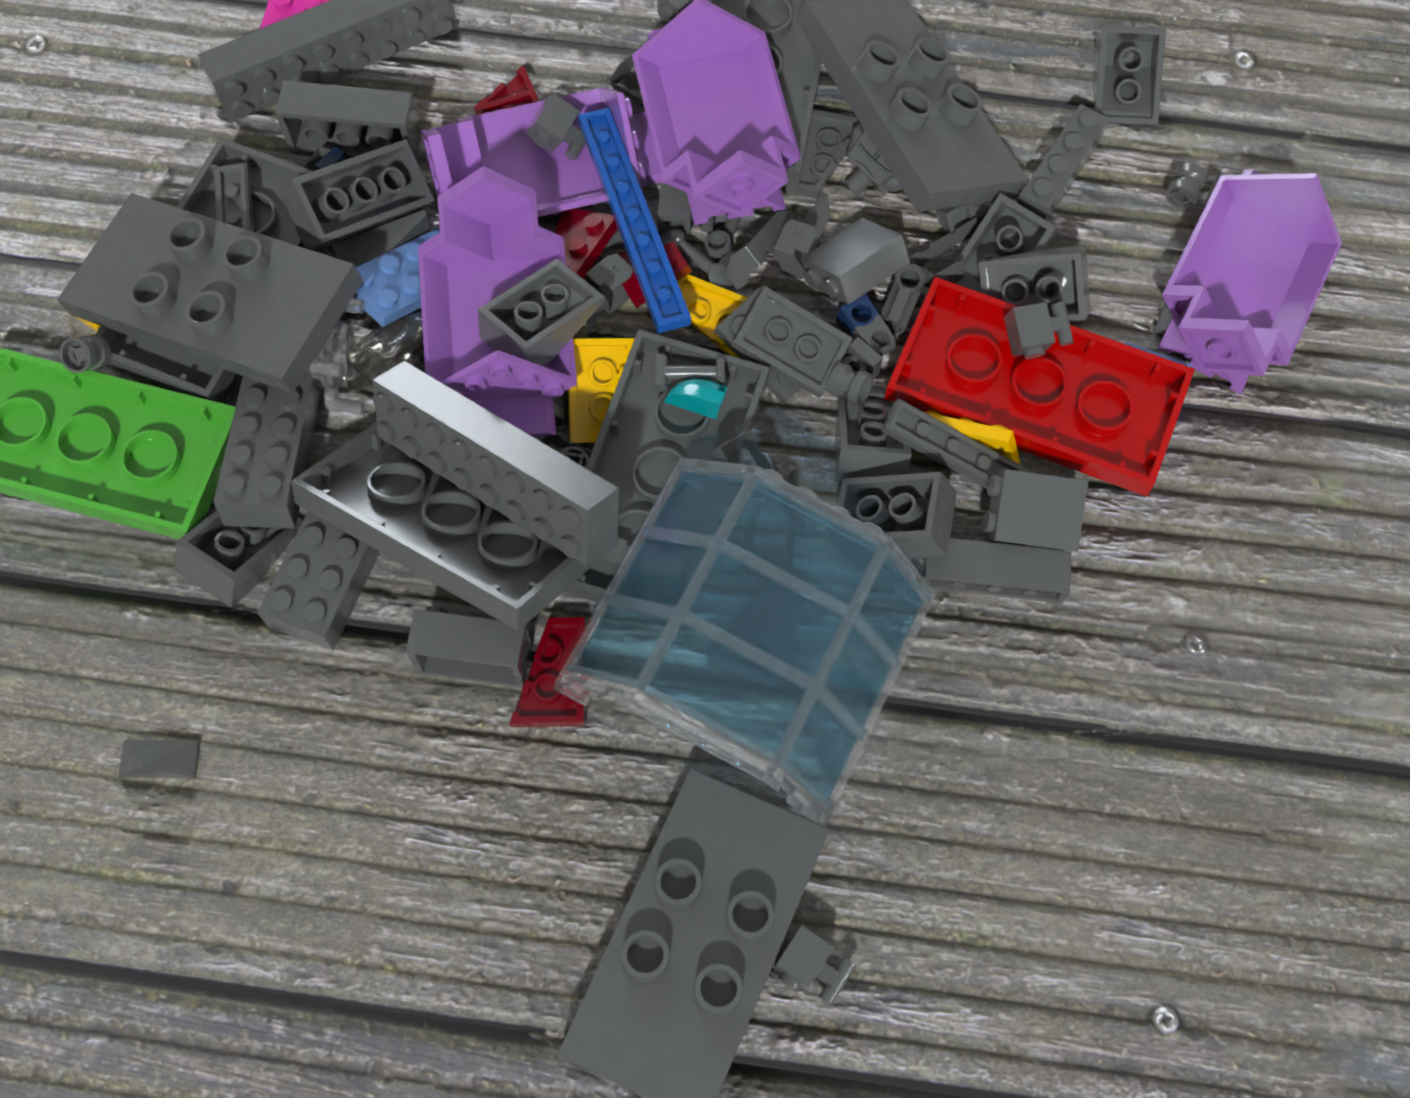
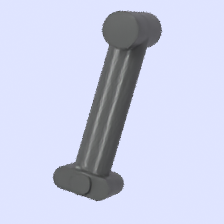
(663, 372)

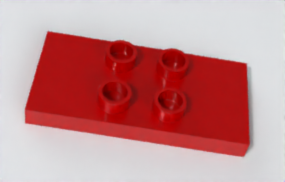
(1078, 405)

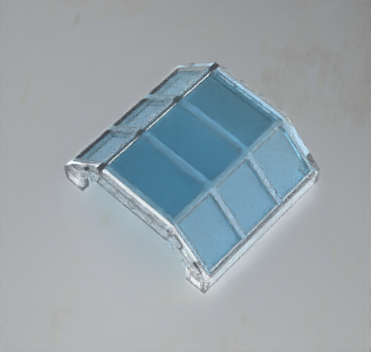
(755, 628)

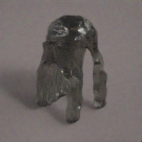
(386, 349)

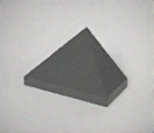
(159, 759)

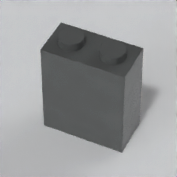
(855, 260)
(1035, 509)

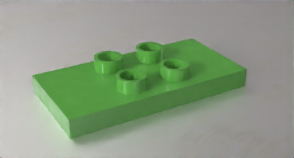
(109, 445)

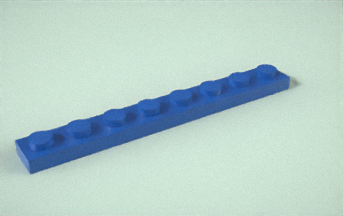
(634, 221)

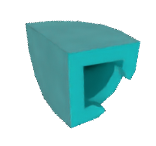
(698, 396)

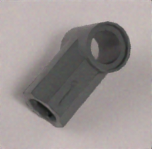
(903, 299)

